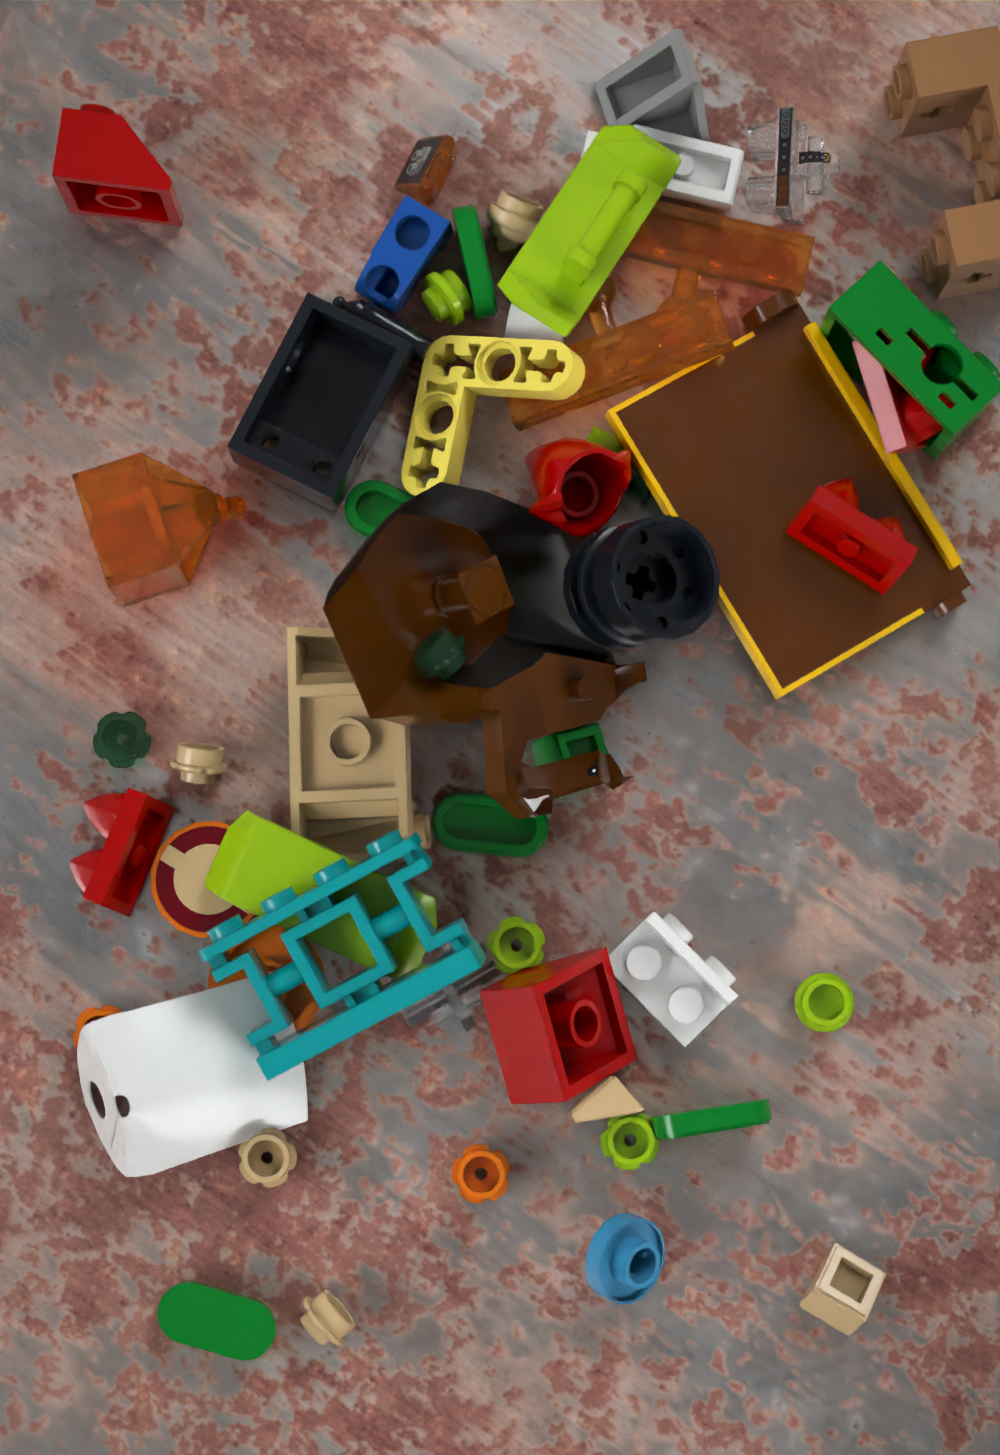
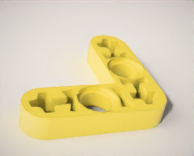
(460, 390)

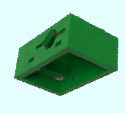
(886, 307)

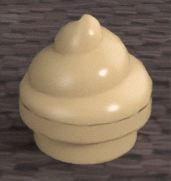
(512, 219)

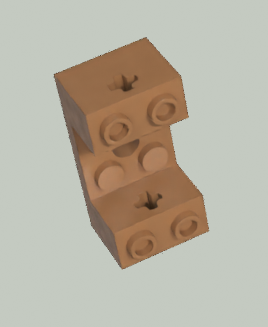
(947, 86)

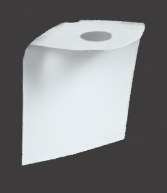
(186, 1079)

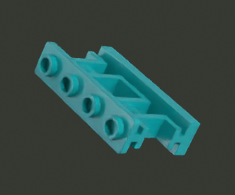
(363, 993)

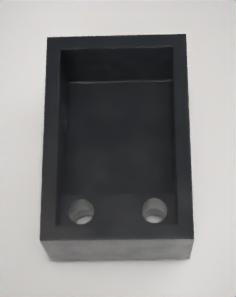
(322, 401)

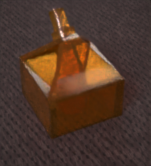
(149, 524)

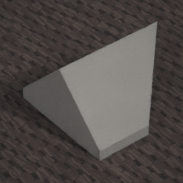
(657, 90)

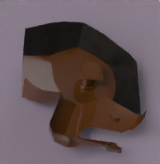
(528, 668)

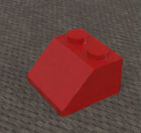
(110, 171)
(558, 1027)

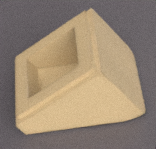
(605, 1101)
(843, 1290)

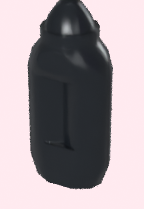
(374, 315)

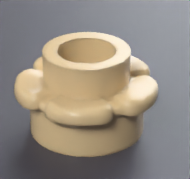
(199, 762)
(270, 1174)
(326, 1318)

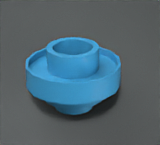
(625, 1258)

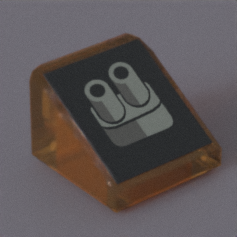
(427, 168)

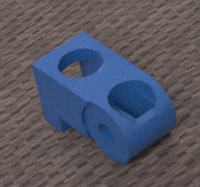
(403, 255)

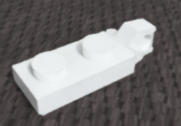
(706, 170)

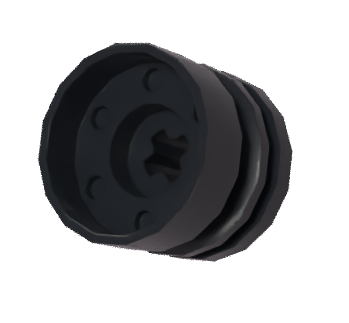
(641, 582)

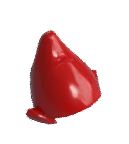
(577, 483)

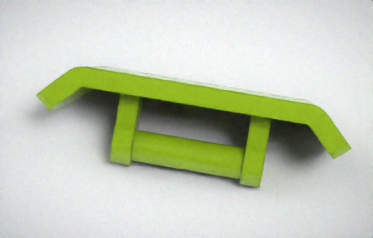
(589, 226)
(264, 858)

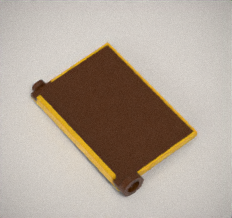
(738, 456)

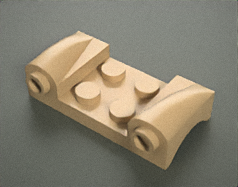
(344, 768)

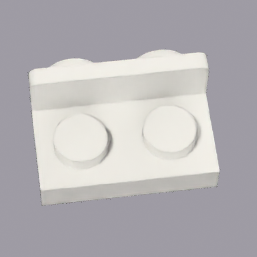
(671, 977)

